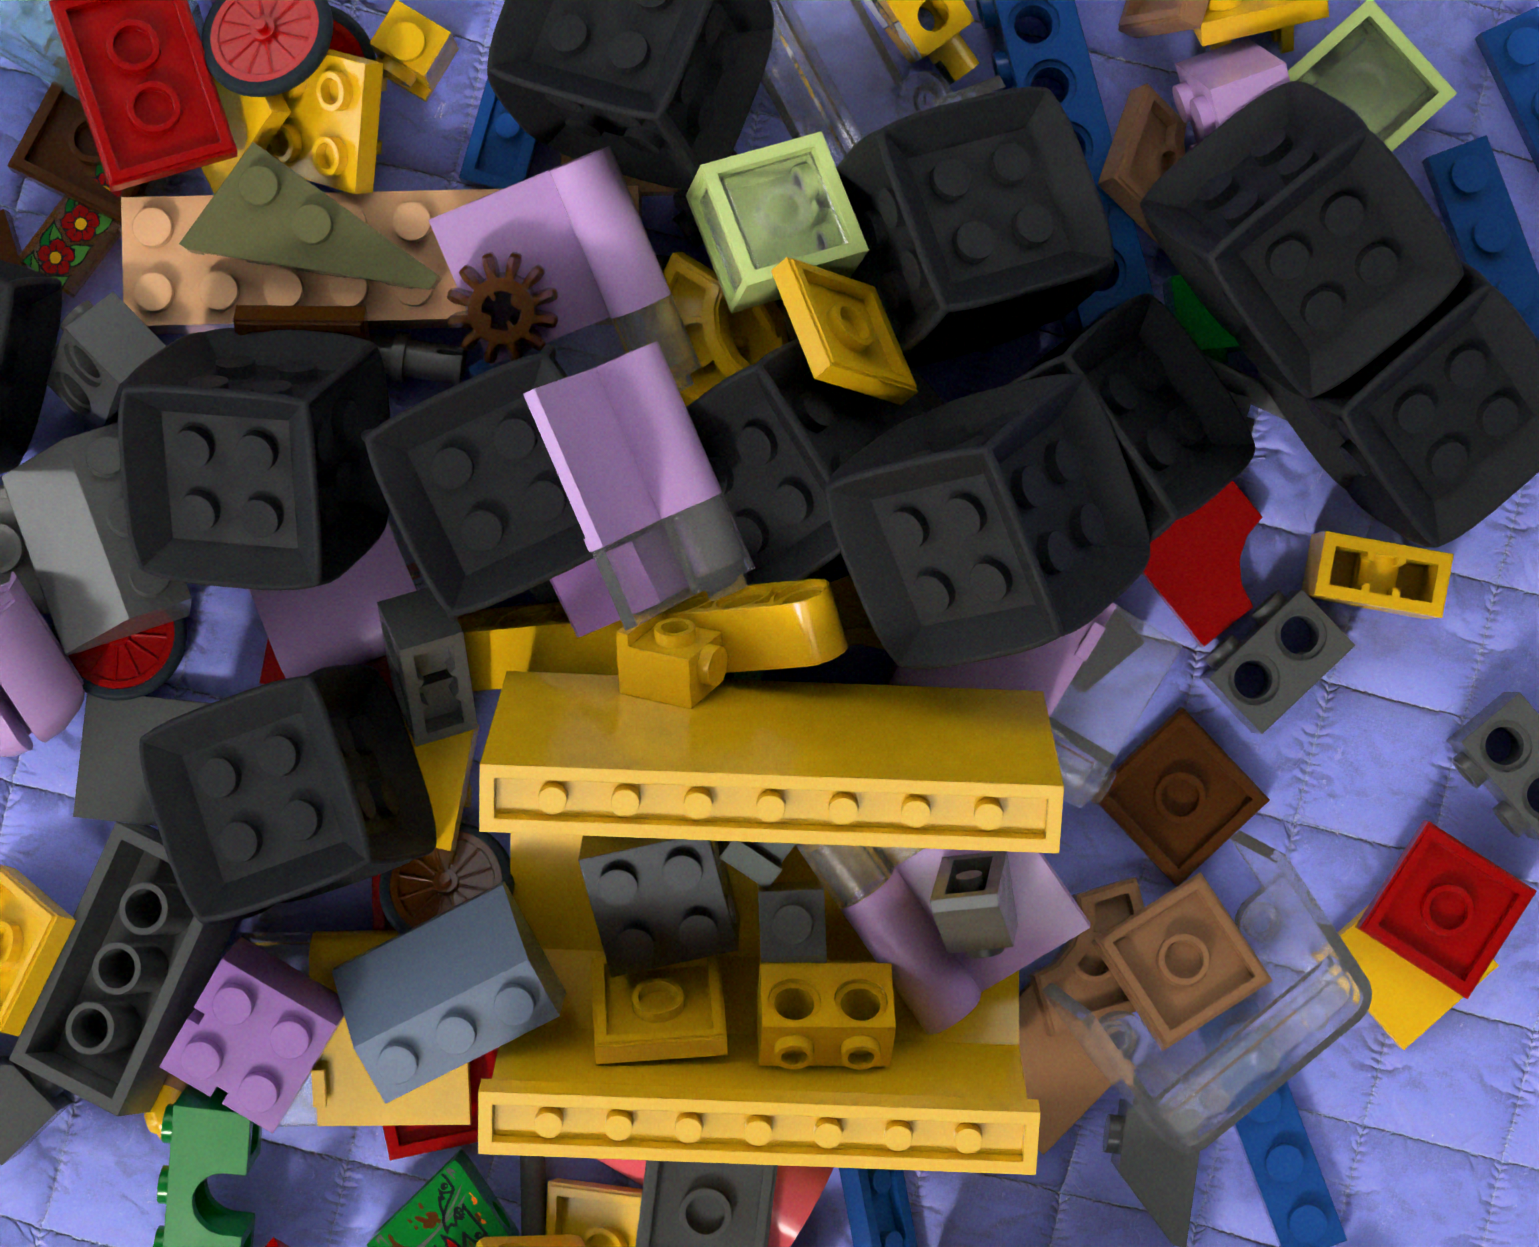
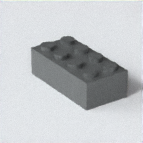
(121, 979)

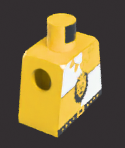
(942, 44)

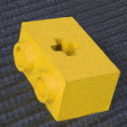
(1377, 575)

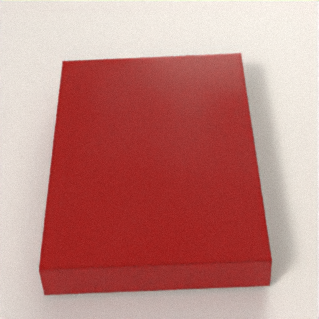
(143, 87)

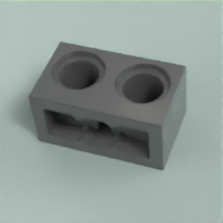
(97, 355)
(427, 666)
(1285, 673)
(1511, 777)

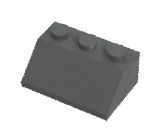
(80, 544)

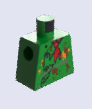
(447, 1211)

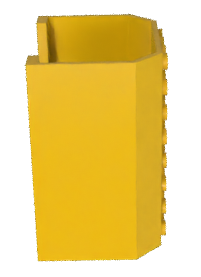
(771, 769)

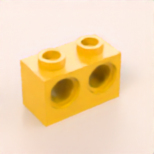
(838, 1014)

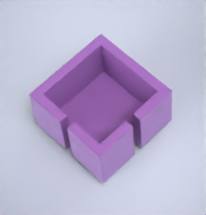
(255, 1034)

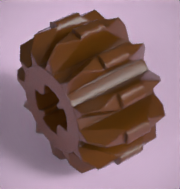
(483, 317)

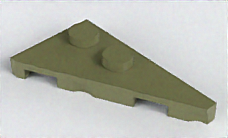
(283, 220)

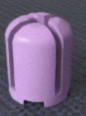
(36, 679)

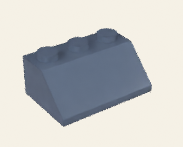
(446, 992)

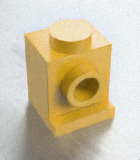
(413, 50)
(670, 661)

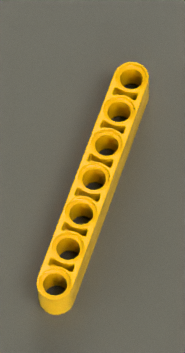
(760, 628)

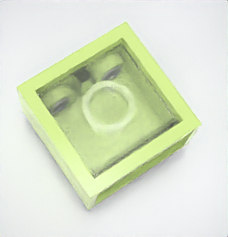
(1376, 74)
(771, 208)

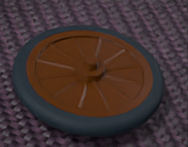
(443, 879)

